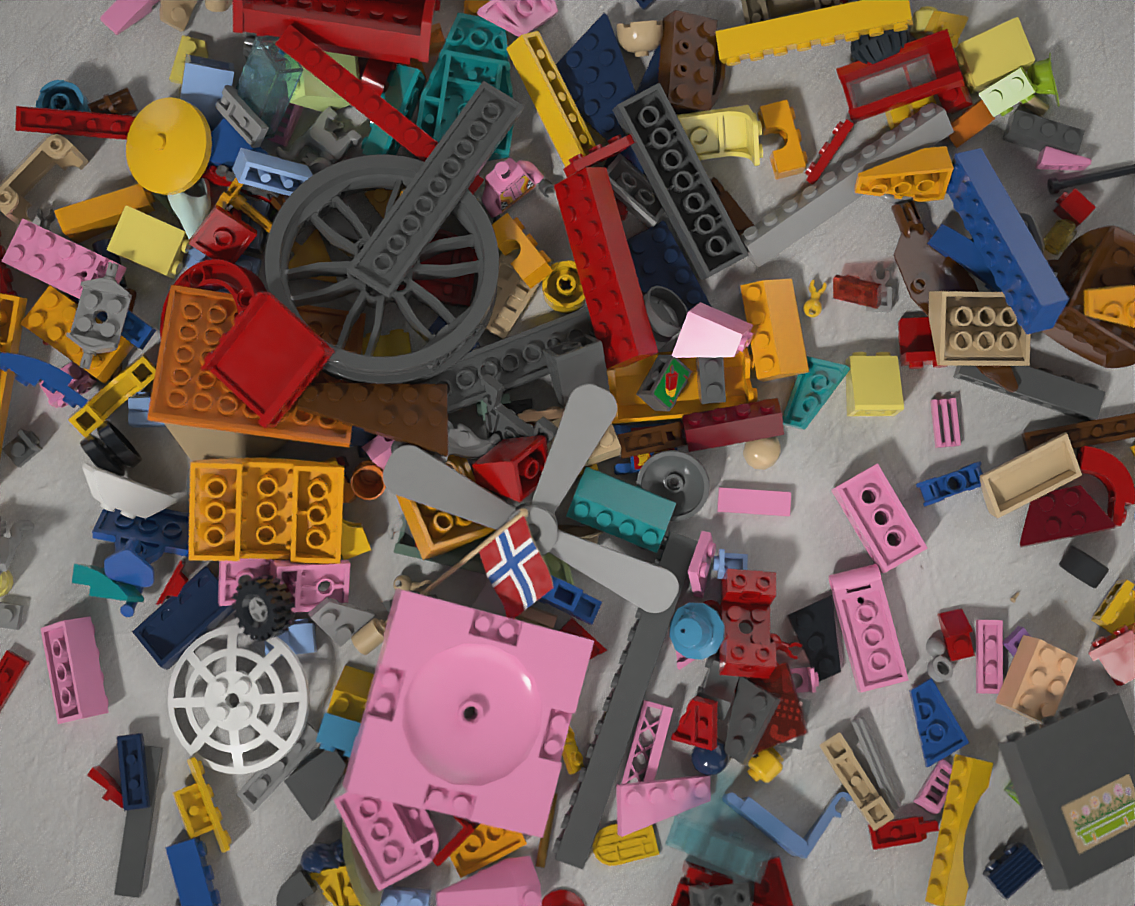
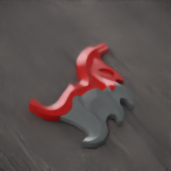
(223, 177)

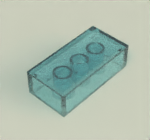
(268, 81)
(718, 847)

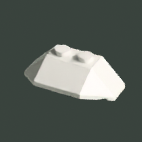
(125, 494)

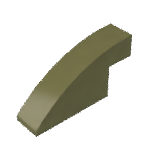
(358, 872)

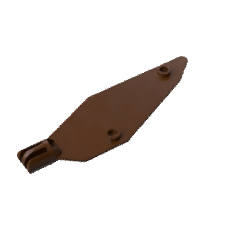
(928, 270)

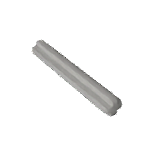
(876, 763)

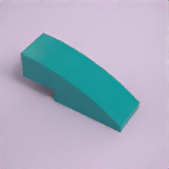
(103, 586)

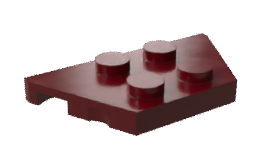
(1062, 516)

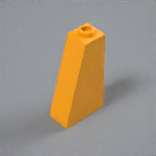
(103, 212)

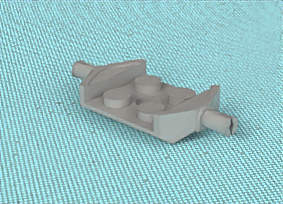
(97, 297)

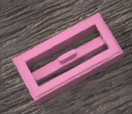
(954, 420)

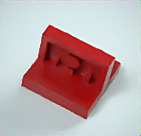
(223, 235)

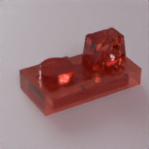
(857, 291)

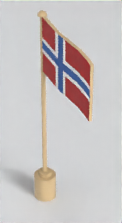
(511, 566)

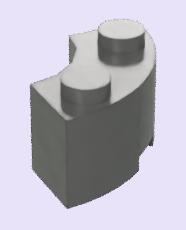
(717, 686)

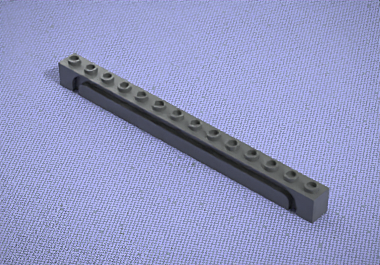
(620, 713)

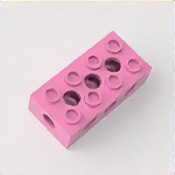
(895, 519)

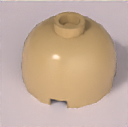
(640, 36)

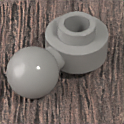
(939, 667)

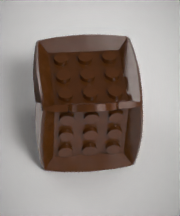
(1091, 262)

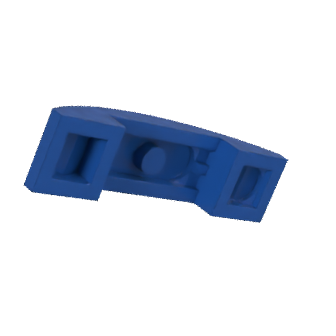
(963, 251)

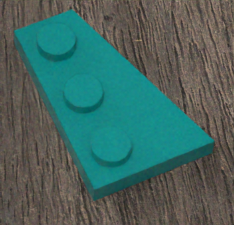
(812, 391)

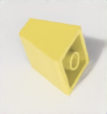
(993, 55)
(149, 242)
(873, 385)

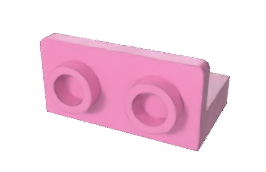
(81, 383)

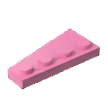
(656, 800)

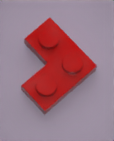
(698, 875)

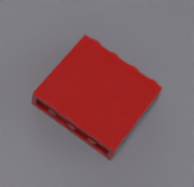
(268, 358)

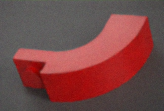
(1113, 476)

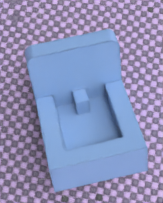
(730, 561)

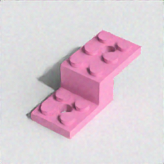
(300, 579)

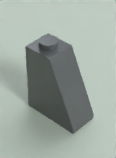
(317, 780)

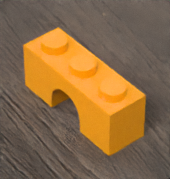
(778, 119)
(530, 263)

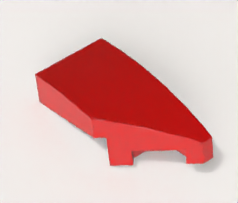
(104, 779)

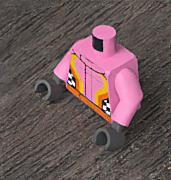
(509, 184)

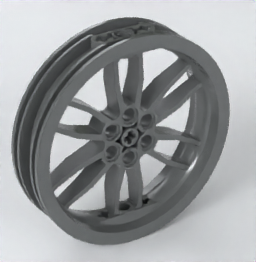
(326, 191)

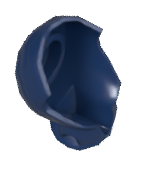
(322, 855)

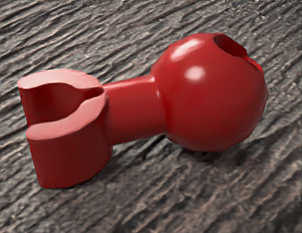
(783, 646)

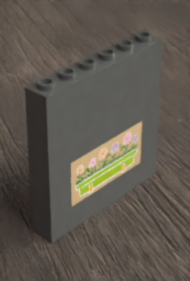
(1077, 788)

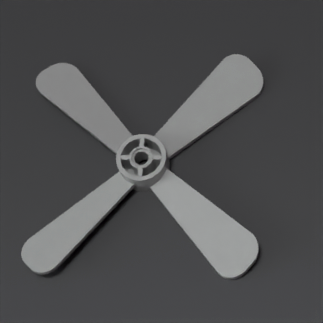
(587, 416)

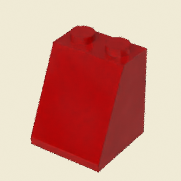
(513, 466)

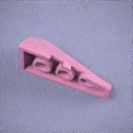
(503, 884)

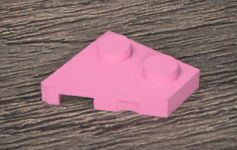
(700, 563)

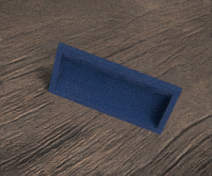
(183, 619)

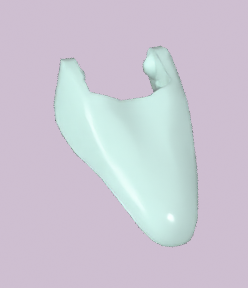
(192, 210)

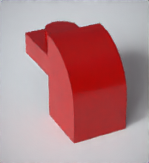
(377, 74)

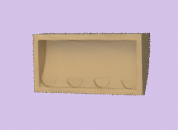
(1029, 476)

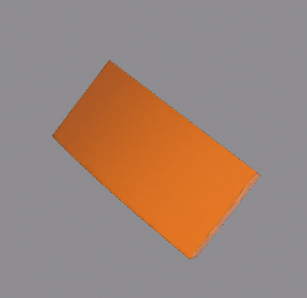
(970, 123)

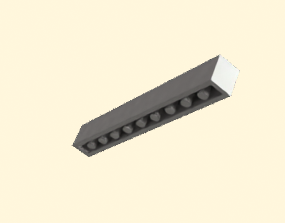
(837, 187)

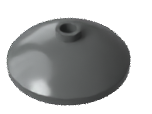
(693, 483)

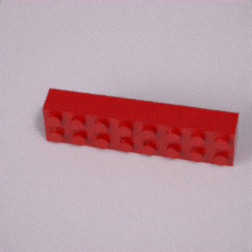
(605, 267)

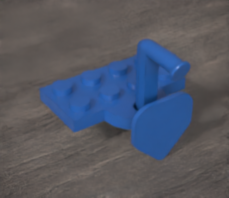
(159, 533)

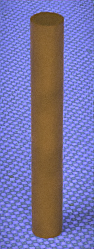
(544, 842)

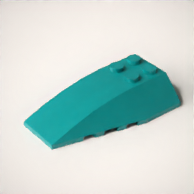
(470, 55)

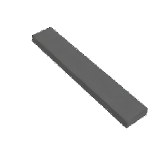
(137, 834)

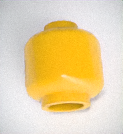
(765, 765)

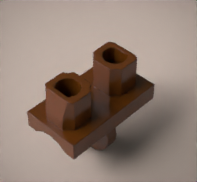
(116, 103)

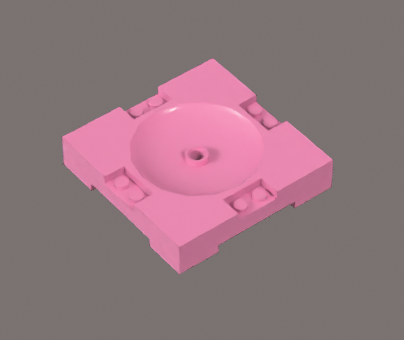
(485, 767)

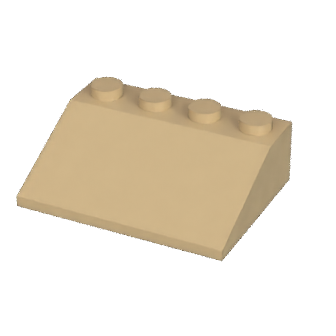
(976, 330)

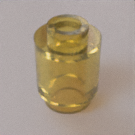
(1060, 236)

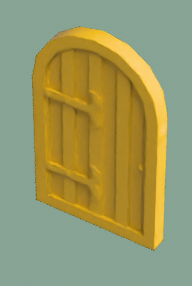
(617, 850)

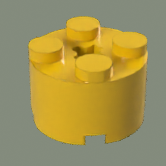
(563, 300)

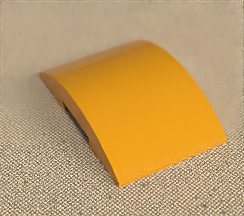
(265, 510)

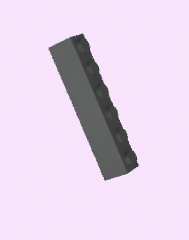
(1044, 389)

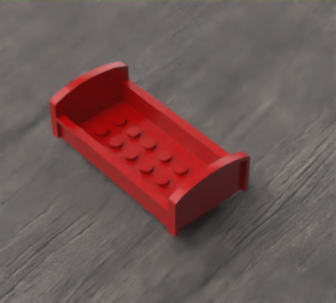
(349, 27)

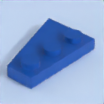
(935, 723)

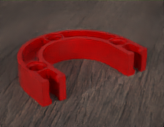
(218, 275)

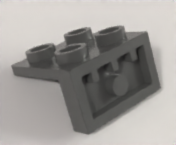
(725, 895)

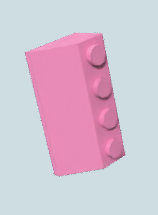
(74, 669)

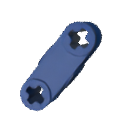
(937, 489)

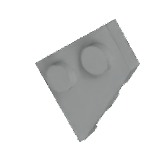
(340, 619)

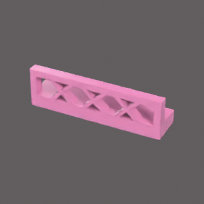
(656, 746)

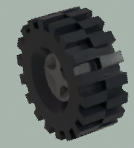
(263, 607)

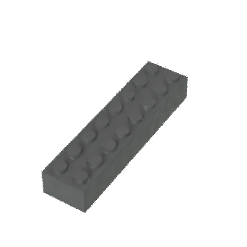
(680, 181)

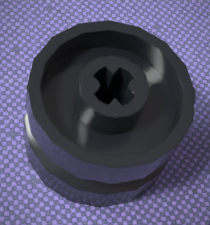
(112, 449)

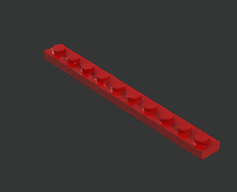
(360, 96)

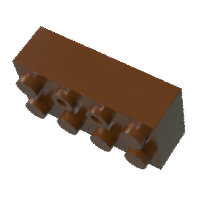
(689, 62)

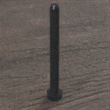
(1054, 185)

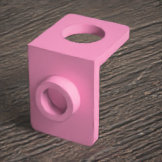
(809, 679)

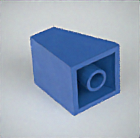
(227, 144)

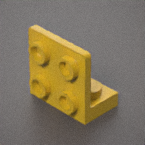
(1117, 607)

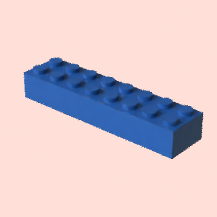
(1005, 242)

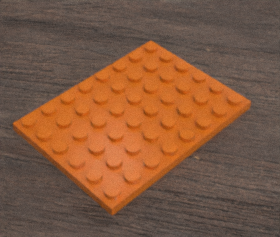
(199, 399)

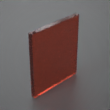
(788, 717)

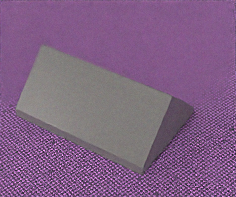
(634, 191)

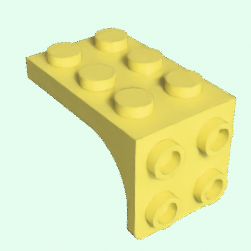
(724, 133)

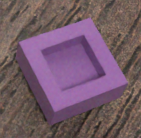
(1013, 640)

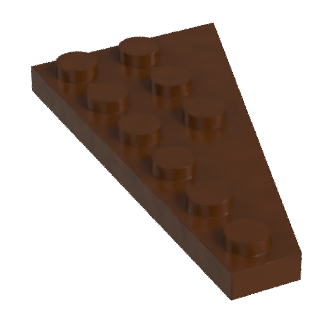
(393, 411)

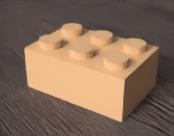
(1036, 679)

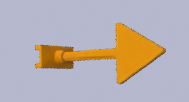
(309, 253)

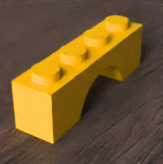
(113, 395)
(353, 535)

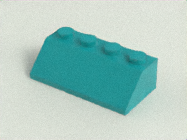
(403, 94)
(621, 509)

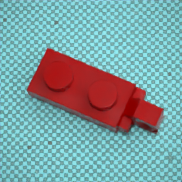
(901, 832)

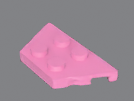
(518, 15)

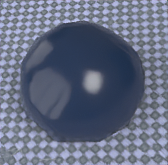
(709, 761)

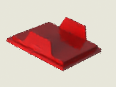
(175, 583)

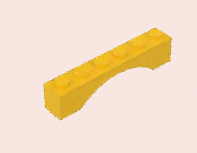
(966, 785)

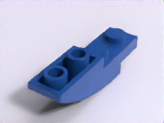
(31, 370)
(572, 601)

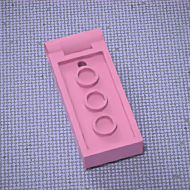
(55, 259)
(867, 628)

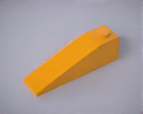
(916, 175)

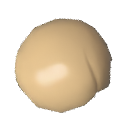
(762, 452)

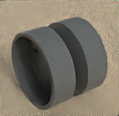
(665, 314)

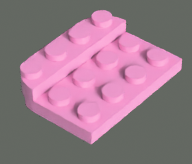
(389, 836)

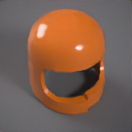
(367, 480)

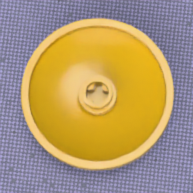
(168, 146)

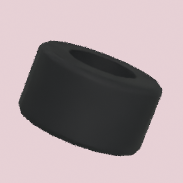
(1083, 567)

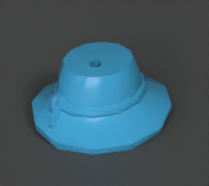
(702, 631)

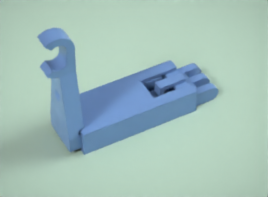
(778, 831)

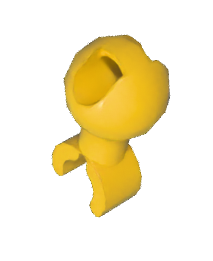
(813, 305)

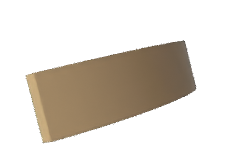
(856, 781)

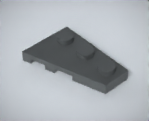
(749, 719)

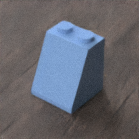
(204, 85)

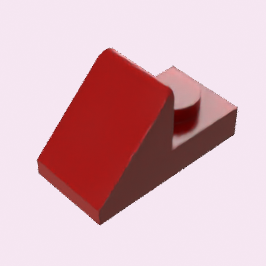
(956, 634)

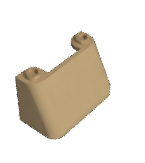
(49, 151)

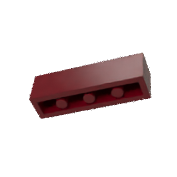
(733, 424)

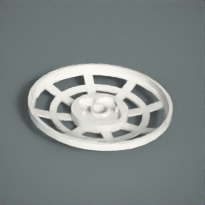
(250, 701)

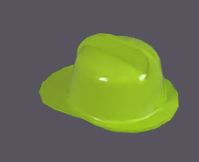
(1042, 76)

